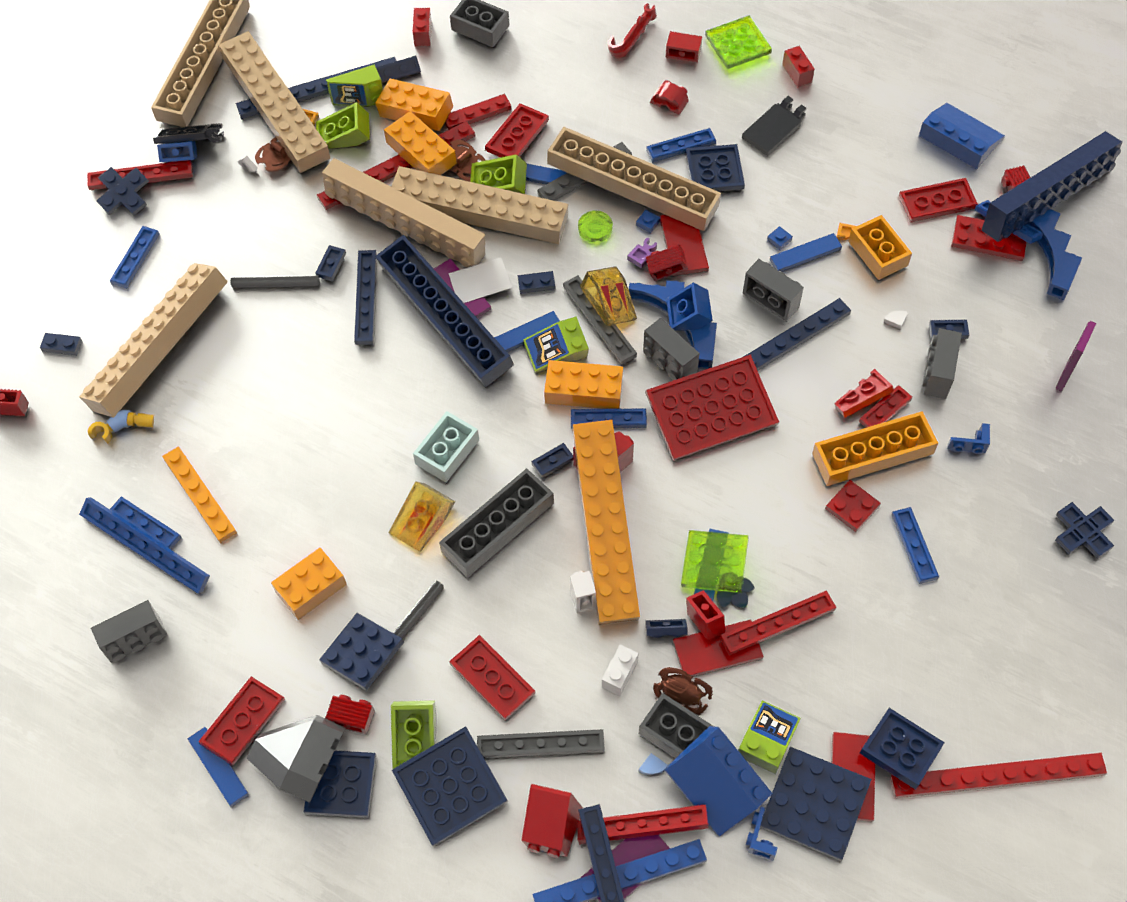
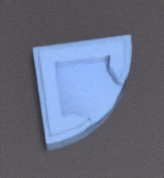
(652, 766)

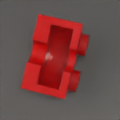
(672, 96)

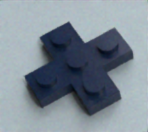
(122, 191)
(1084, 530)

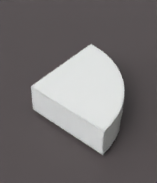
(246, 161)
(896, 318)

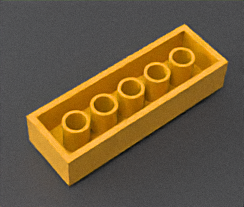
(874, 448)

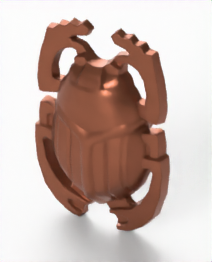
(273, 156)
(464, 158)
(682, 689)

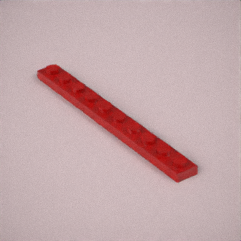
(388, 168)
(1003, 775)

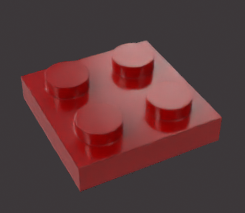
(853, 505)

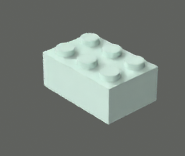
(446, 446)

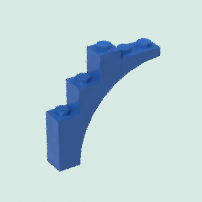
(1061, 263)
(700, 339)

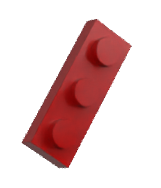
(886, 407)

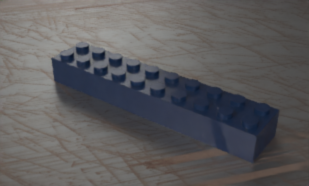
(1051, 186)
(445, 311)

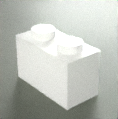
(583, 591)
(620, 670)

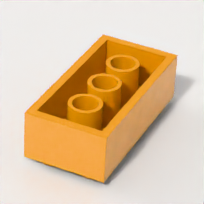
(426, 103)
(420, 145)
(583, 385)

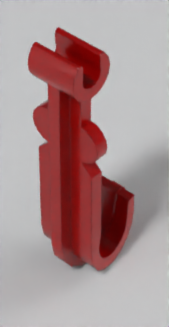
(630, 39)

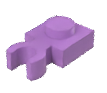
(639, 253)

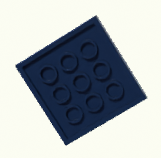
(449, 786)
(815, 803)

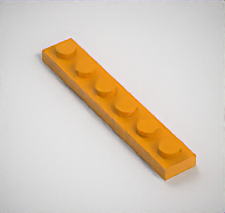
(199, 494)

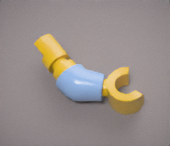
(122, 420)

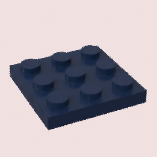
(716, 167)
(361, 651)
(902, 748)
(345, 786)

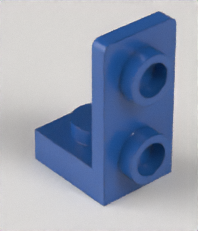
(977, 445)
(760, 848)

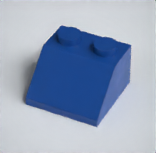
(689, 308)

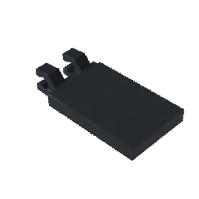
(774, 126)
(189, 133)

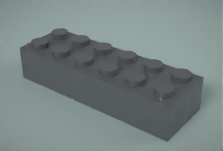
(497, 522)

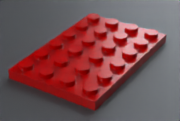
(711, 407)

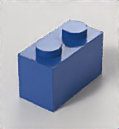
(177, 151)

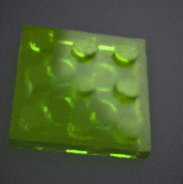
(738, 42)
(715, 561)

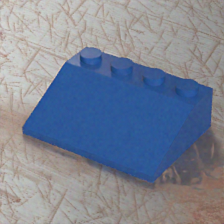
(960, 135)
(720, 777)

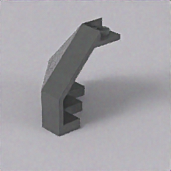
(297, 754)

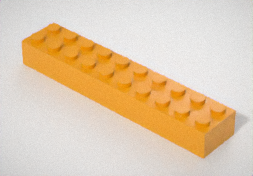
(605, 522)

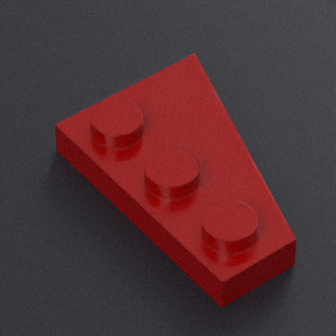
(866, 393)

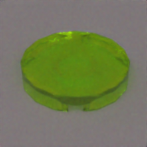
(595, 226)

